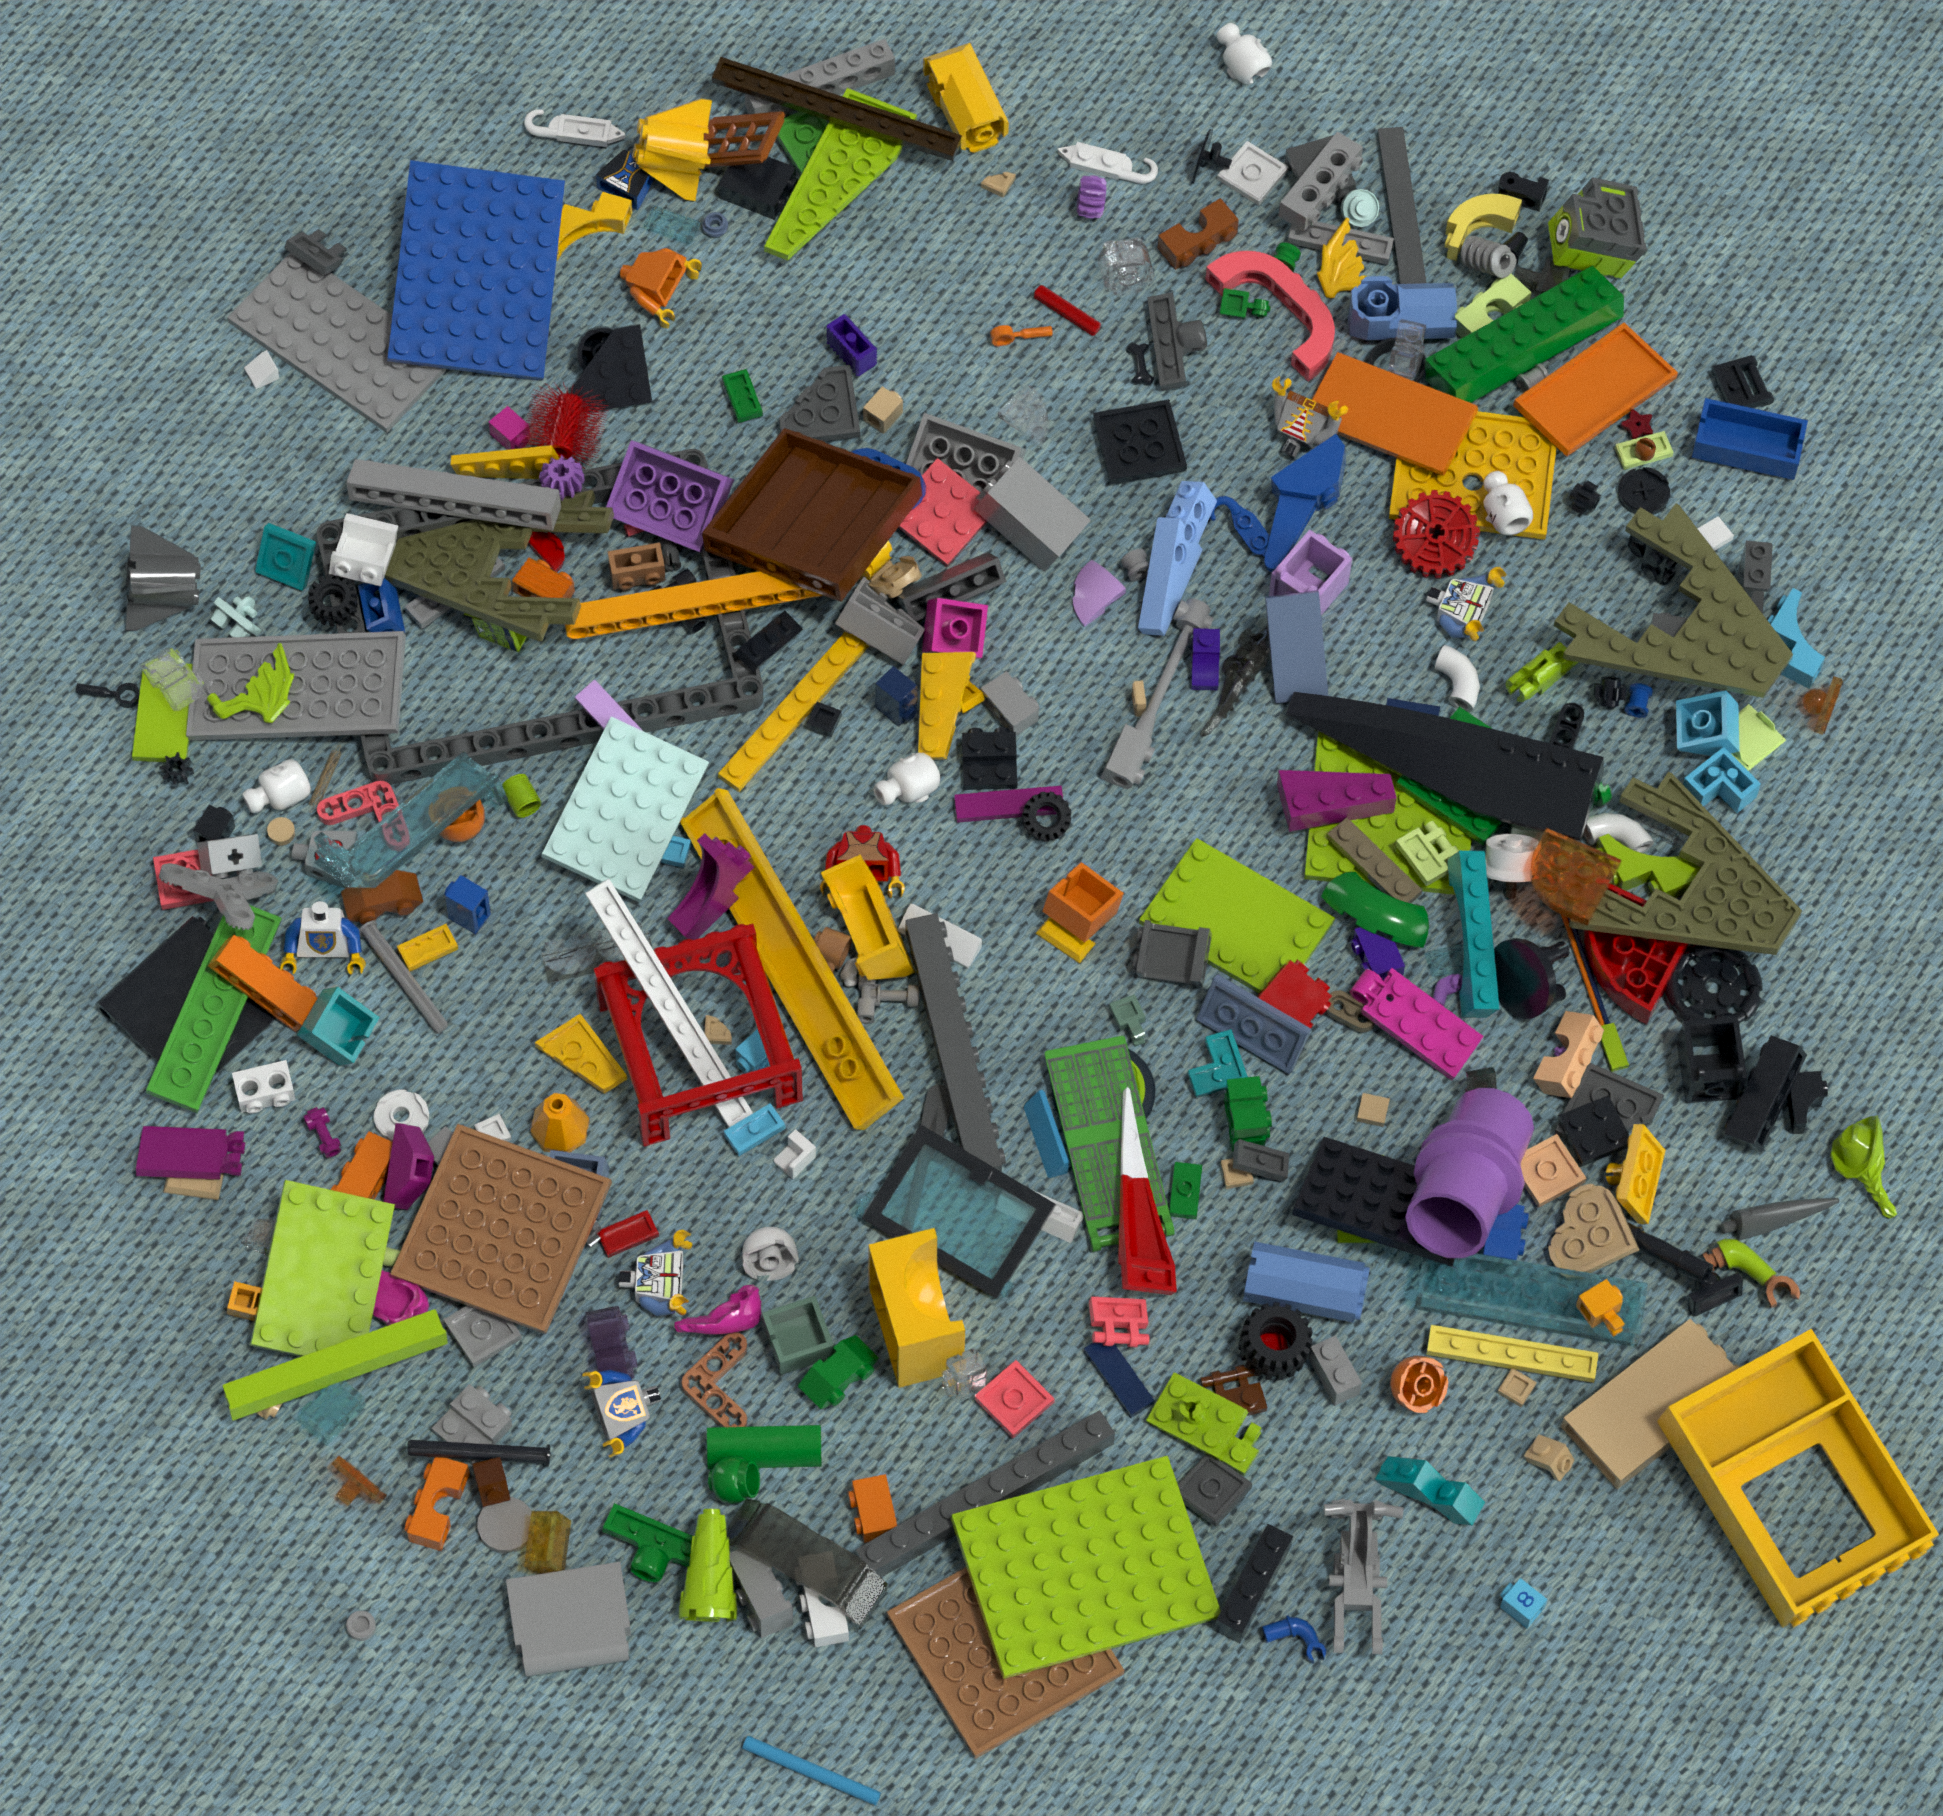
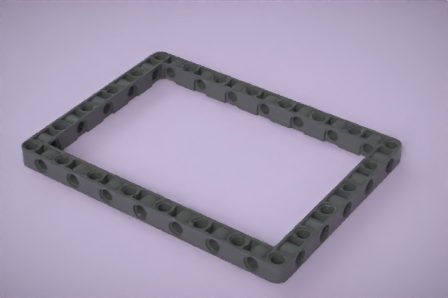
(562, 729)

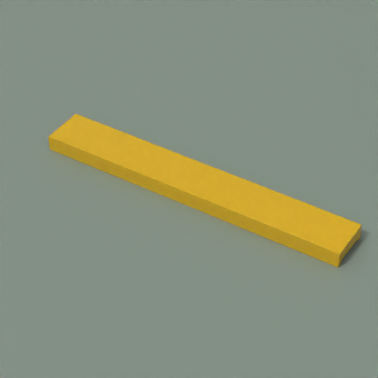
(800, 971)

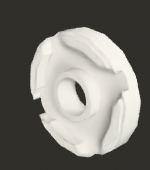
(400, 1101)

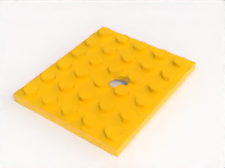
(1490, 445)

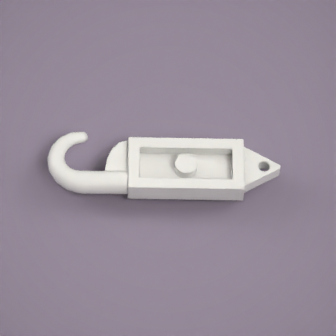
(575, 129)
(1105, 163)

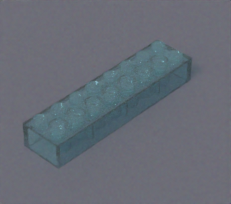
(1525, 1296)

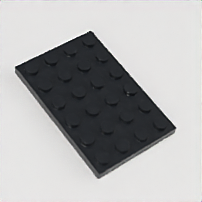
(1361, 1196)

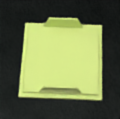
(1756, 737)

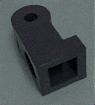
(1529, 191)

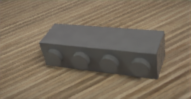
(954, 584)

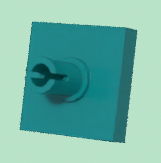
(285, 556)

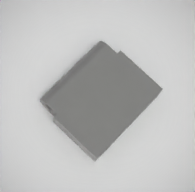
(570, 1618)

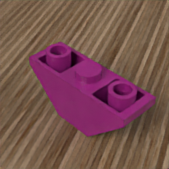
(408, 1167)

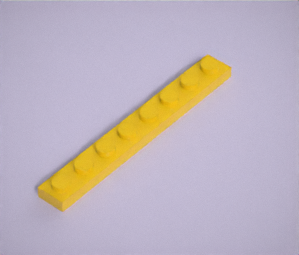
(792, 711)

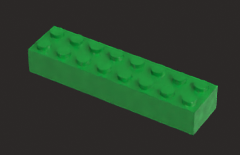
(1525, 336)

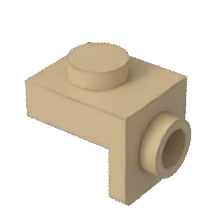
(1550, 1456)

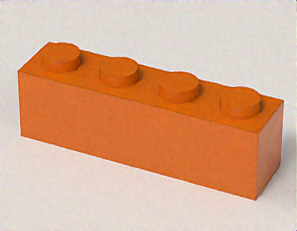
(263, 982)
(368, 1168)

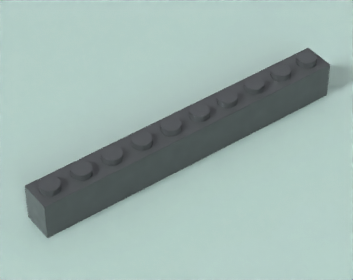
(952, 1039)
(1008, 1481)

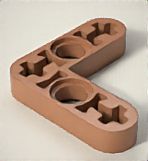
(709, 1379)

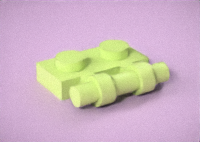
(1422, 855)

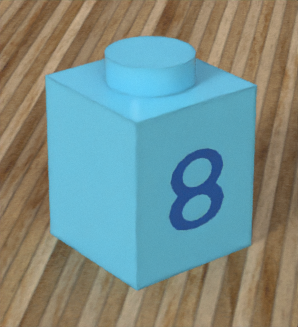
(1522, 1602)

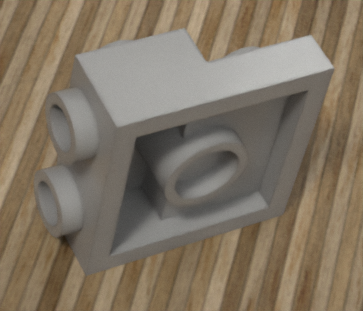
(473, 1419)

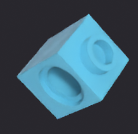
(751, 1054)

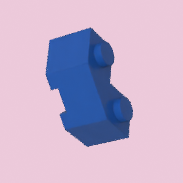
(1506, 1233)

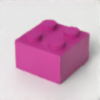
(954, 627)

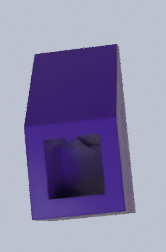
(1376, 953)

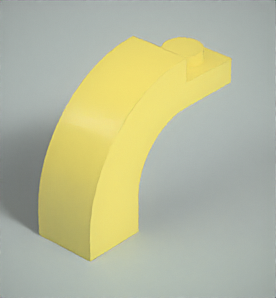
(1478, 212)

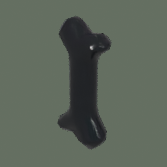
(1138, 352)

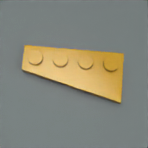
(512, 463)
(941, 697)

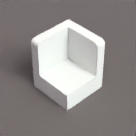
(796, 1154)

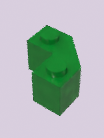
(829, 1379)

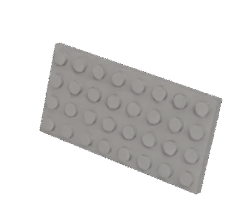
(333, 340)
(337, 687)

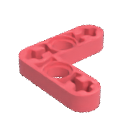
(370, 803)

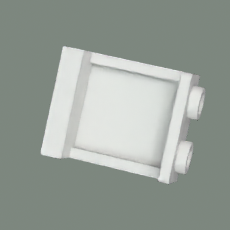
(364, 549)

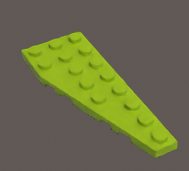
(834, 176)

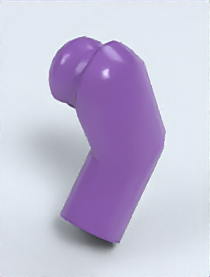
(1446, 987)

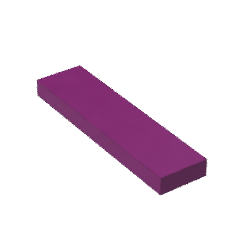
(999, 804)

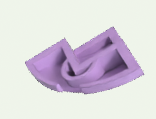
(1094, 592)

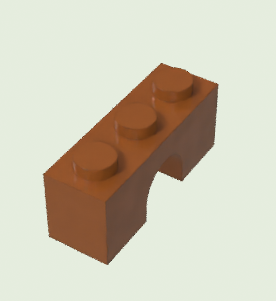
(1183, 247)

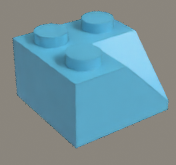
(1708, 724)

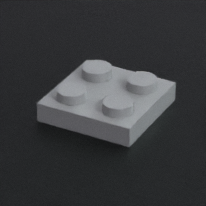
(481, 1333)

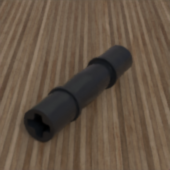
(1671, 1256)

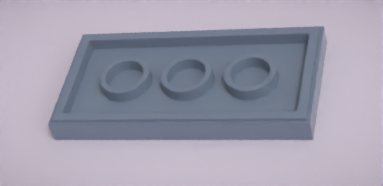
(1296, 645)
(1254, 1024)

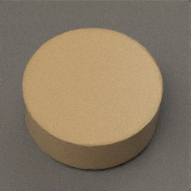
(281, 831)

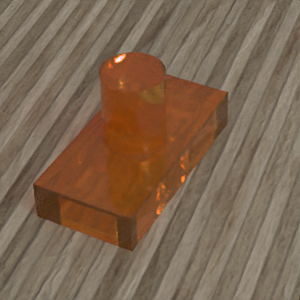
(356, 1483)

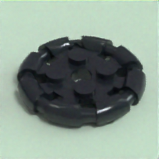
(1721, 973)

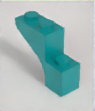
(1424, 1483)

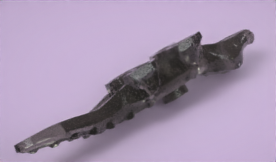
(1239, 673)

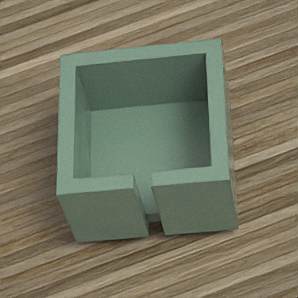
(797, 1334)

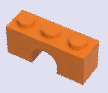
(443, 1479)

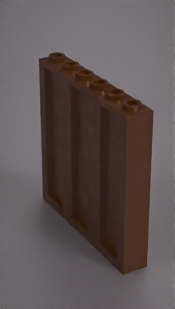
(812, 514)

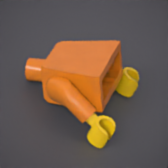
(655, 279)

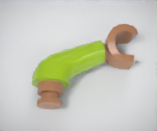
(1740, 1256)

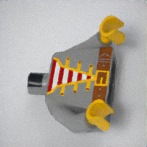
(1303, 419)

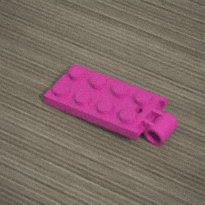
(1416, 1020)

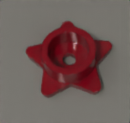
(1634, 430)

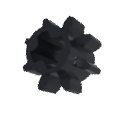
(1584, 497)
(1609, 691)
(172, 775)

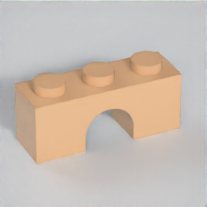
(1563, 1073)

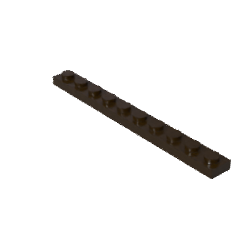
(836, 108)

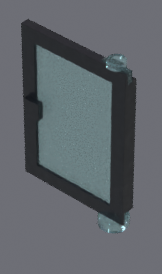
(977, 1211)

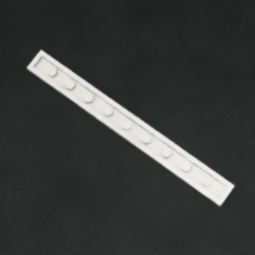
(663, 995)

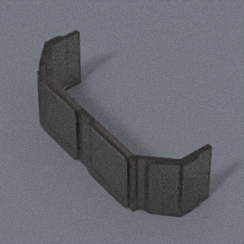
(808, 1559)

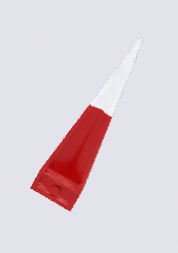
(1142, 1242)

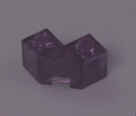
(609, 1341)

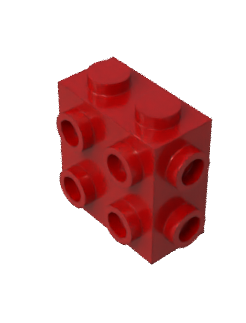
(1297, 993)

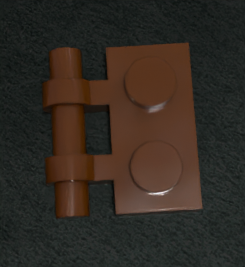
(1246, 1395)

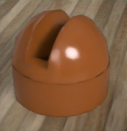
(1645, 449)

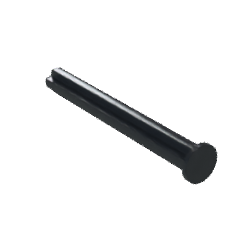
(479, 1451)

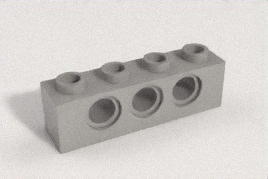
(1338, 151)

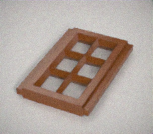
(732, 123)

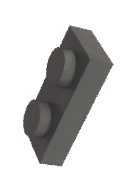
(1261, 1160)

